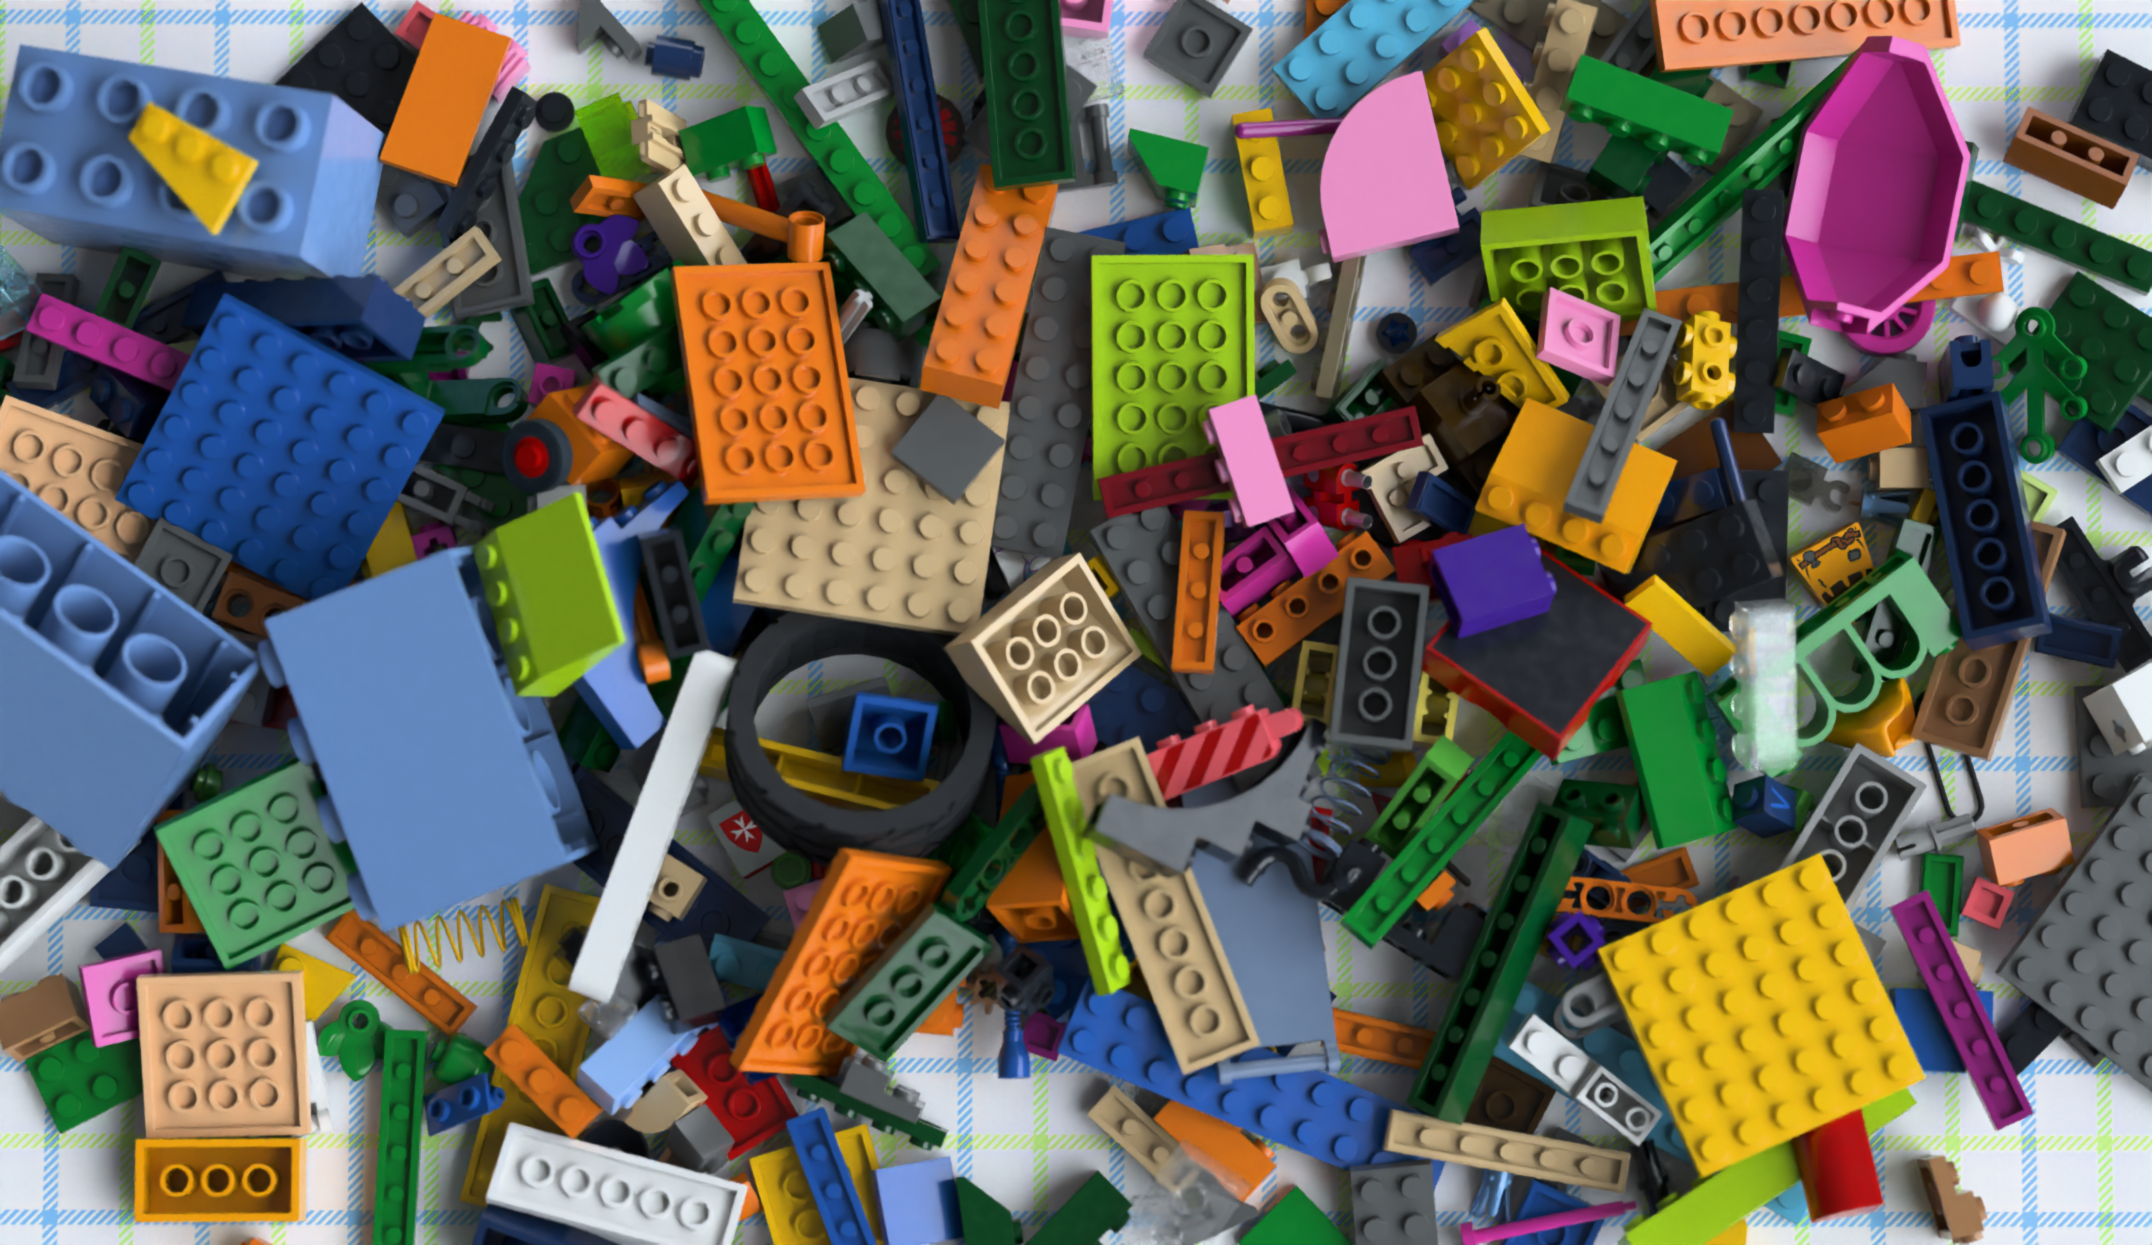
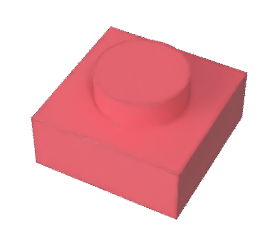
(415, 25)
(1987, 903)

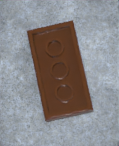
(1697, 452)

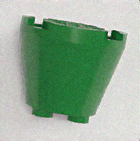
(635, 317)

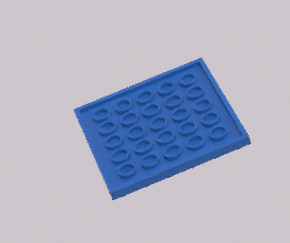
(280, 451)

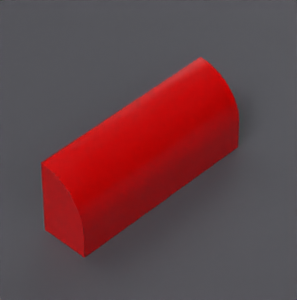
(1838, 1169)

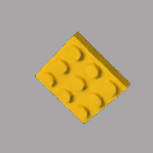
(1481, 109)
(790, 1201)

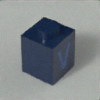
(1764, 806)

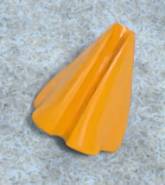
(1880, 726)

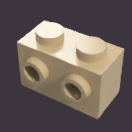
(675, 889)

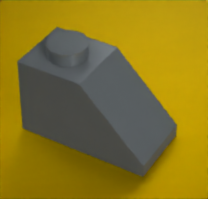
(1904, 372)

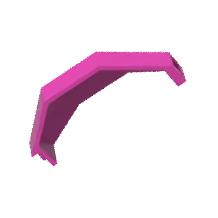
(1874, 188)

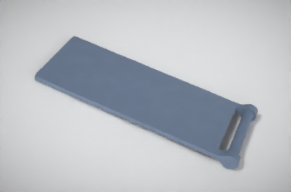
(1272, 949)

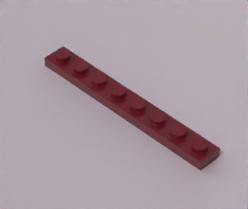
(1295, 454)

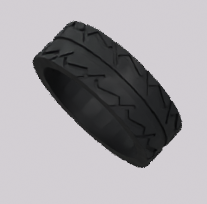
(816, 829)

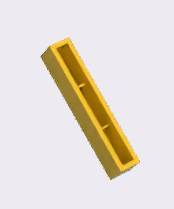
(822, 777)

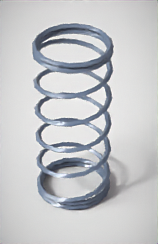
(1314, 834)

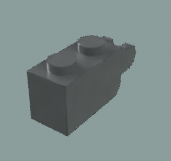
(443, 499)

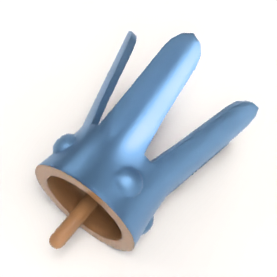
(1876, 506)
(1495, 1189)

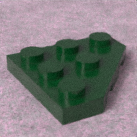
(546, 203)

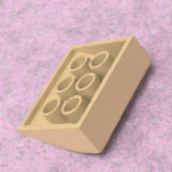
(1045, 648)

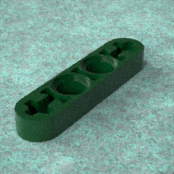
(973, 887)

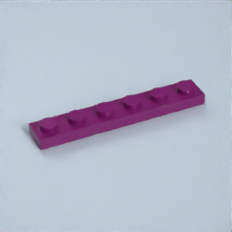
(1961, 1010)

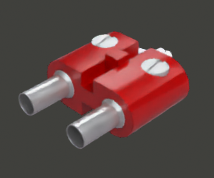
(1332, 496)

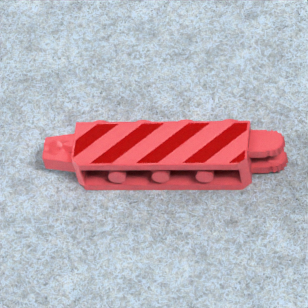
(1221, 749)

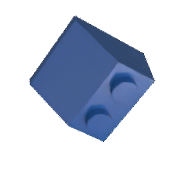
(888, 736)

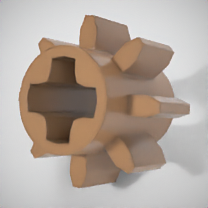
(979, 987)

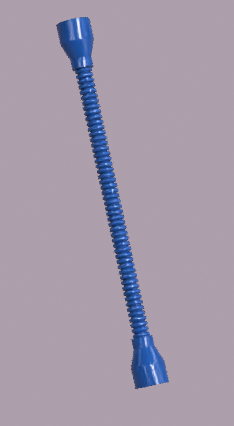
(1013, 1056)

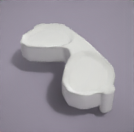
(1985, 243)

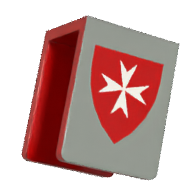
(742, 839)

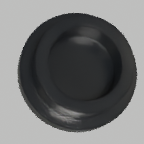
(554, 112)

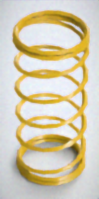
(516, 915)

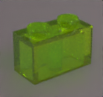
(609, 137)

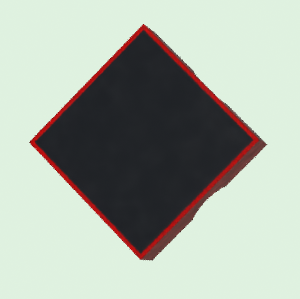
(1545, 668)

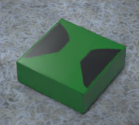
(1769, 74)

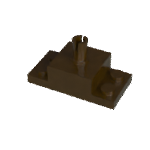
(1456, 407)

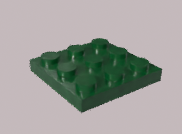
(2113, 342)

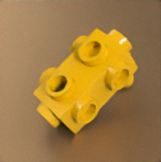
(1704, 361)

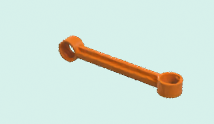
(649, 648)

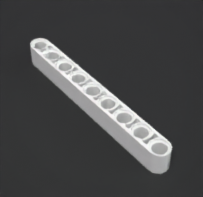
(652, 825)

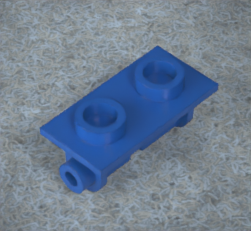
(461, 1103)

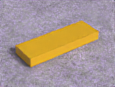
(1681, 625)

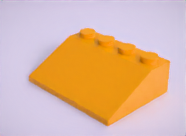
(1537, 473)

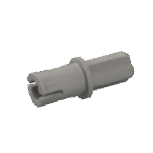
(1935, 836)

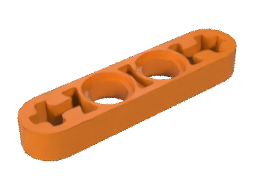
(1619, 894)

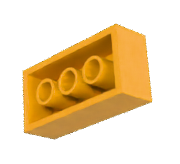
(220, 1180)

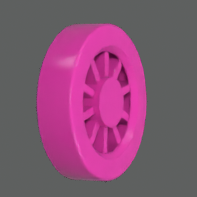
(1909, 337)

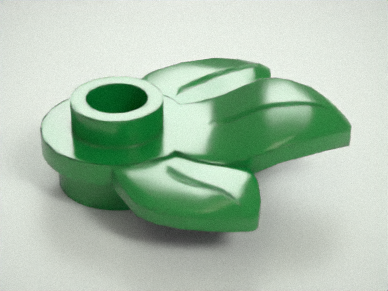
(355, 1045)

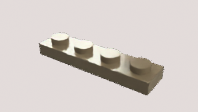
(1336, 338)

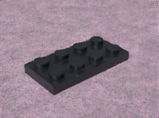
(1771, 493)

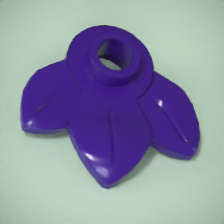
(615, 253)

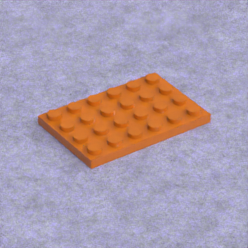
(767, 382)
(847, 928)

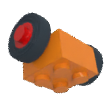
(560, 447)

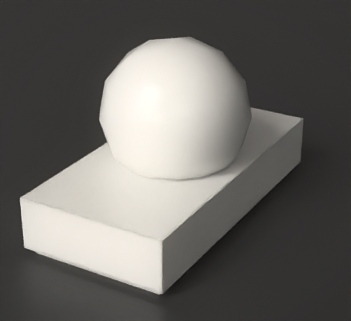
(1991, 315)

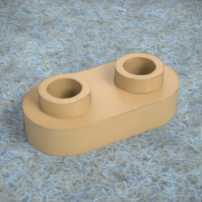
(1287, 313)

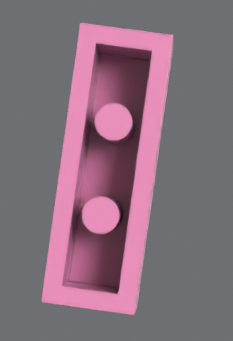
(1247, 462)

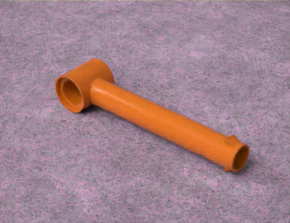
(800, 231)

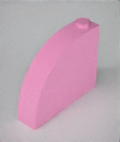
(1385, 175)

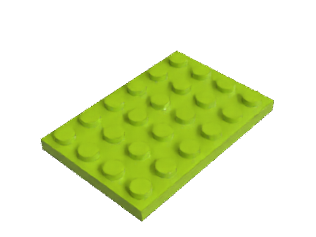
(1164, 351)

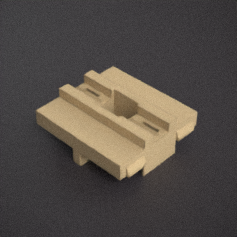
(658, 137)

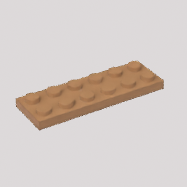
(1974, 688)

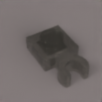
(1807, 482)

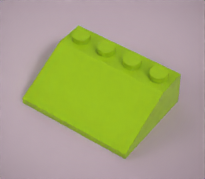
(1578, 248)
(549, 597)

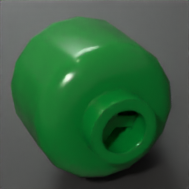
(459, 1059)

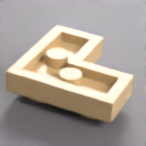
(1393, 482)

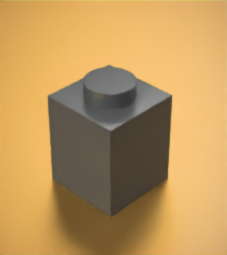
(700, 1141)

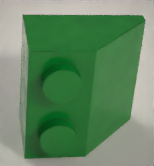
(1169, 167)

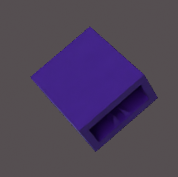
(1491, 580)

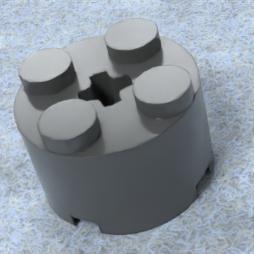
(881, 358)

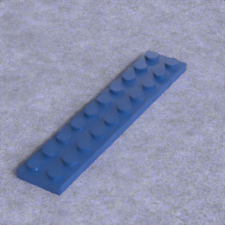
(1294, 1109)

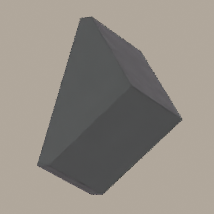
(853, 31)

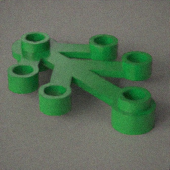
(2038, 377)

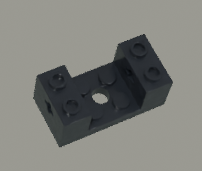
(1452, 941)

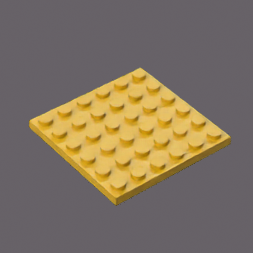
(1760, 1015)

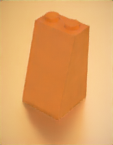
(1033, 895)

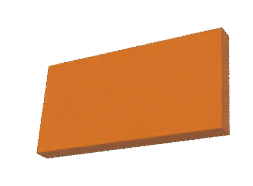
(445, 100)

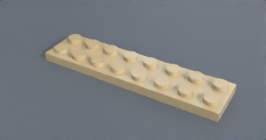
(1168, 925)

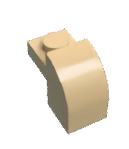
(665, 1102)

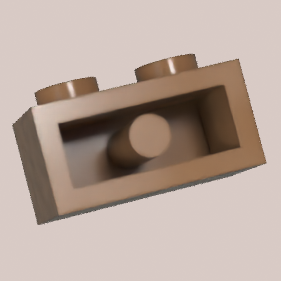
(41, 1017)

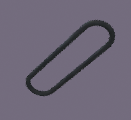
(1978, 814)

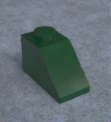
(984, 1218)

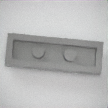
(846, 93)

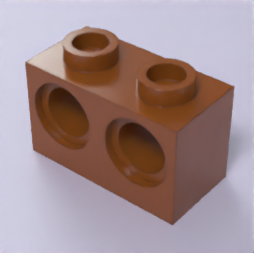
(263, 603)

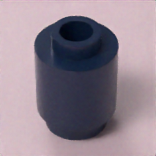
(675, 58)

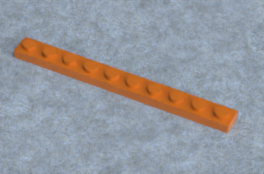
(1963, 278)

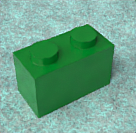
(727, 143)

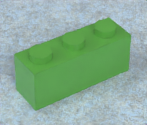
(1419, 797)

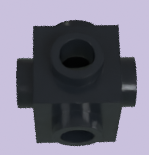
(1024, 981)

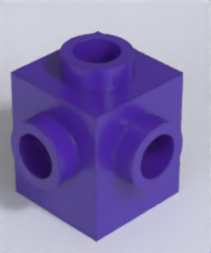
(1567, 926)

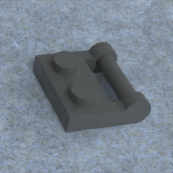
(1105, 174)

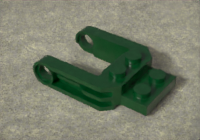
(466, 399)

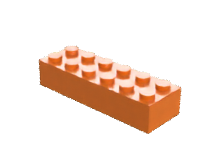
(987, 291)

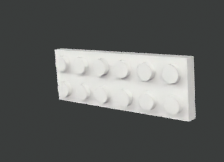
(613, 1191)

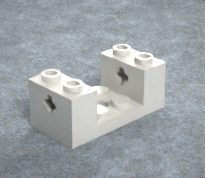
(2125, 711)

